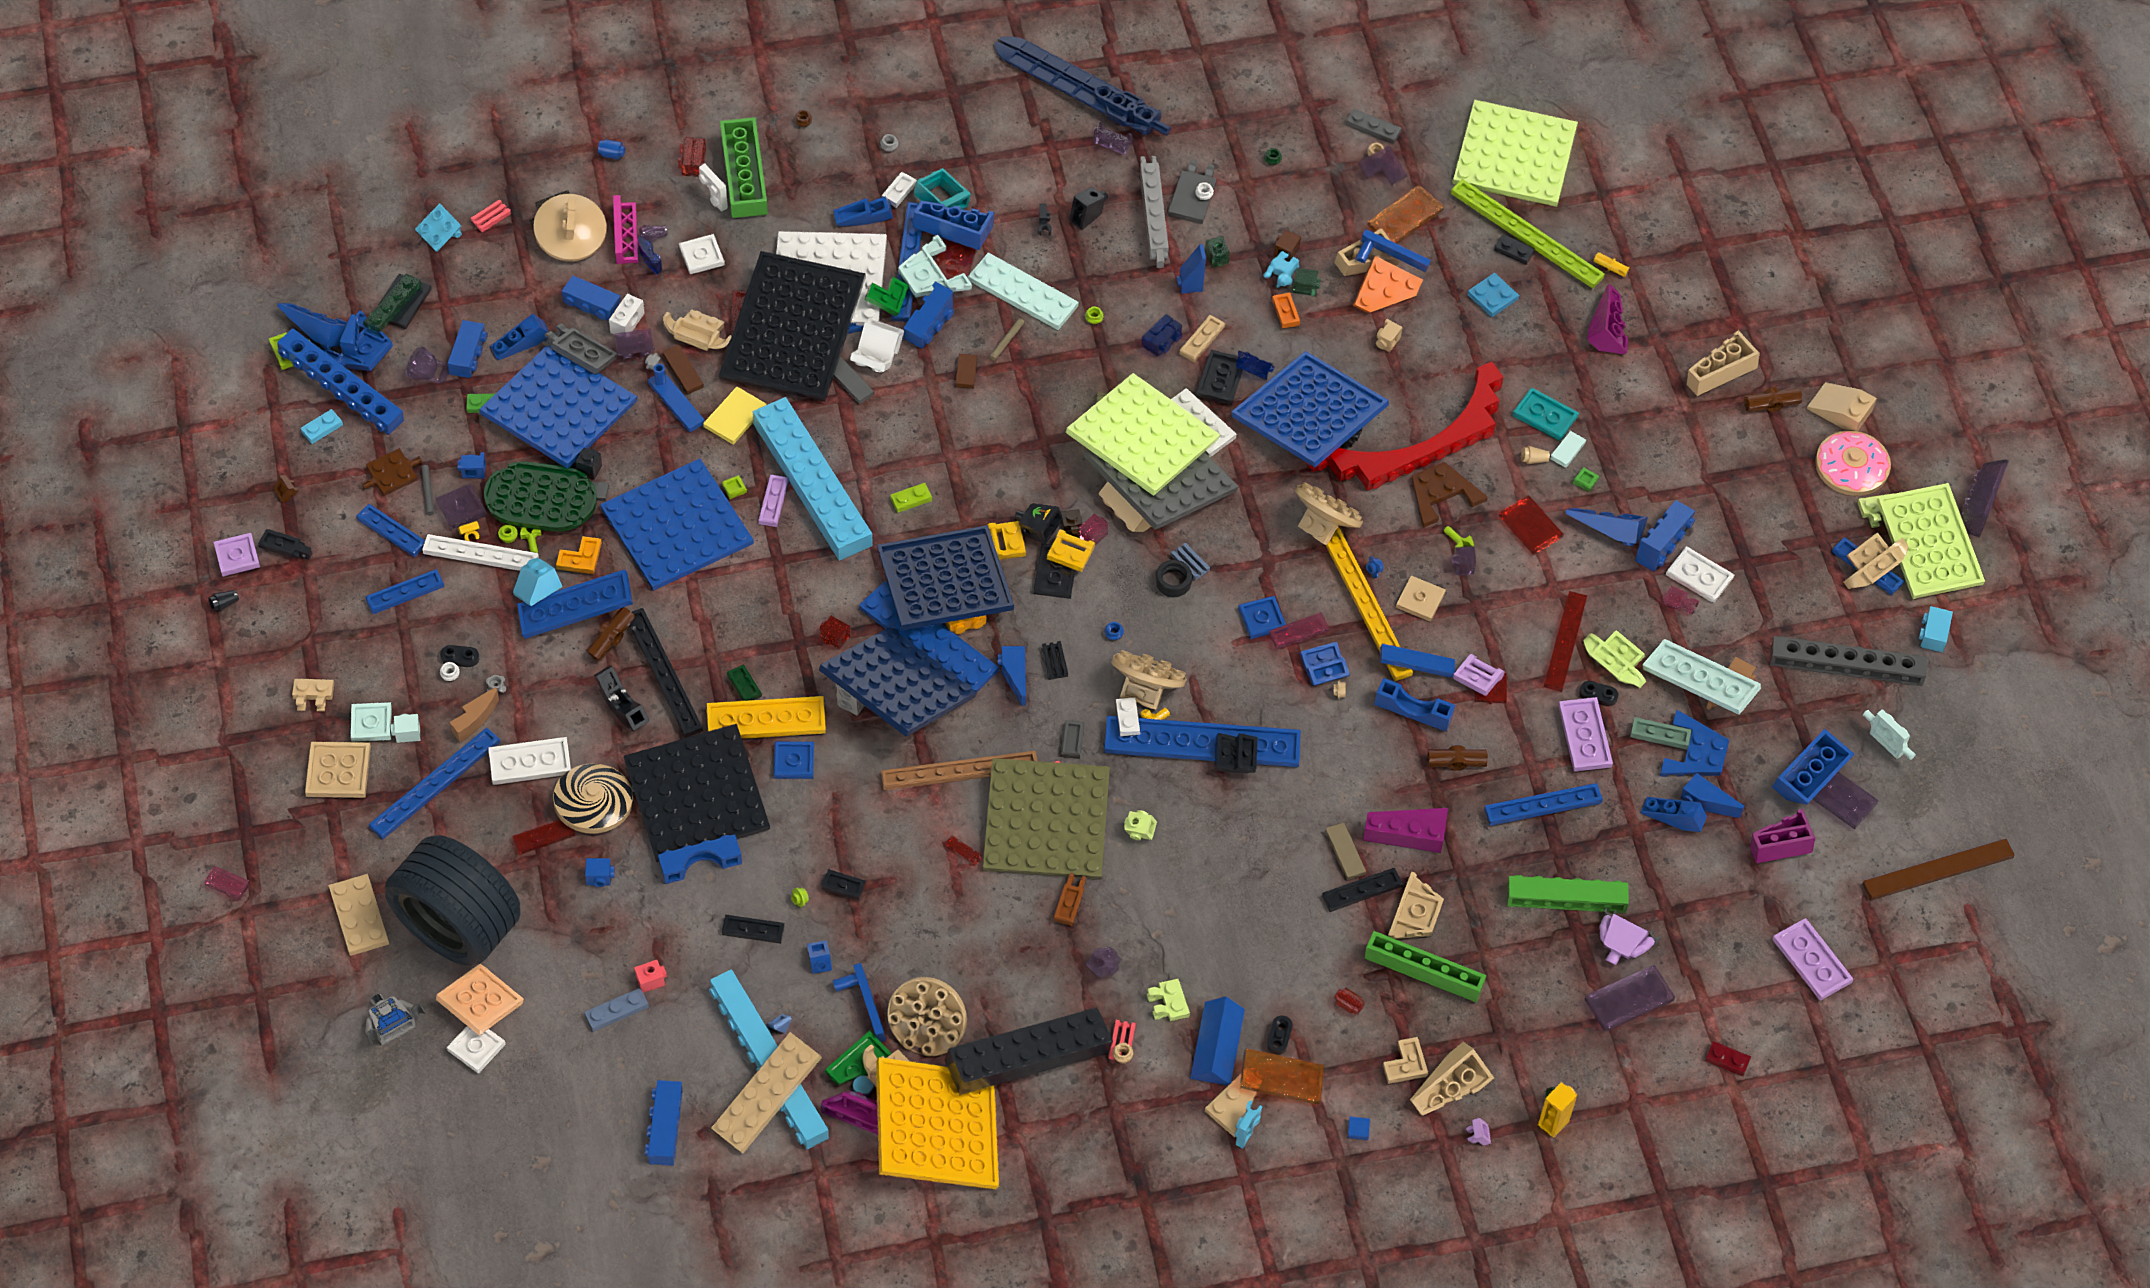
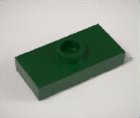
(744, 683)

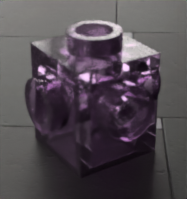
(1104, 962)

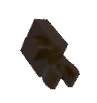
(1072, 521)

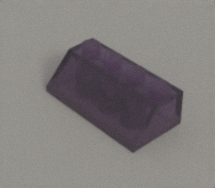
(1982, 496)

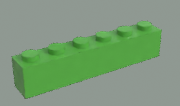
(1567, 894)
(1425, 966)

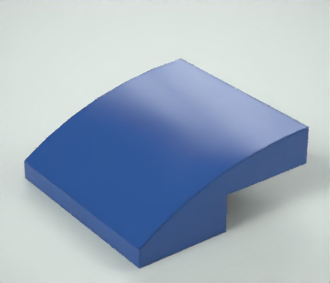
(1324, 663)

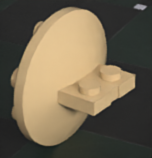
(569, 227)
(1324, 513)
(1146, 680)
(927, 1016)

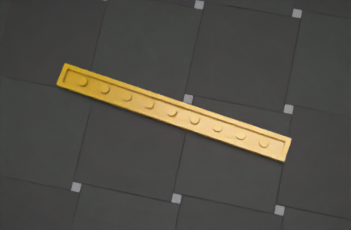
(1364, 598)

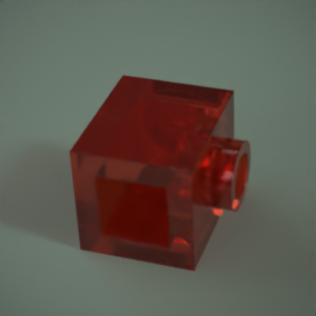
(834, 632)

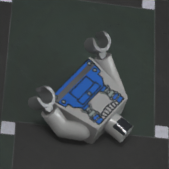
(390, 1018)

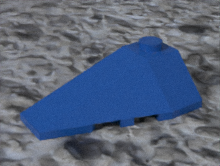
(315, 325)
(1622, 528)

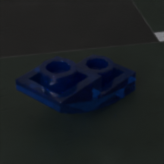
(648, 255)

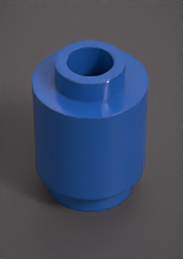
(611, 149)

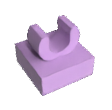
(1481, 1132)

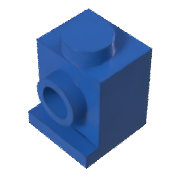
(472, 466)

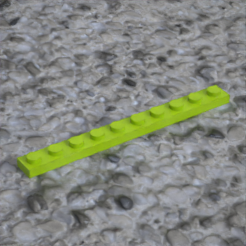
(1527, 233)

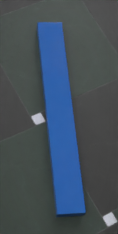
(910, 245)
(434, 783)

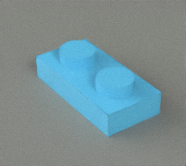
(321, 426)

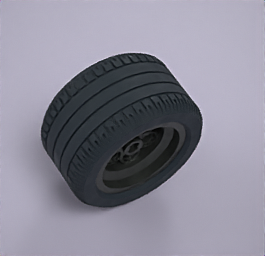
(452, 900)

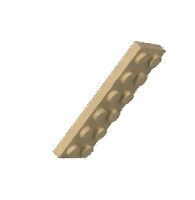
(766, 1092)

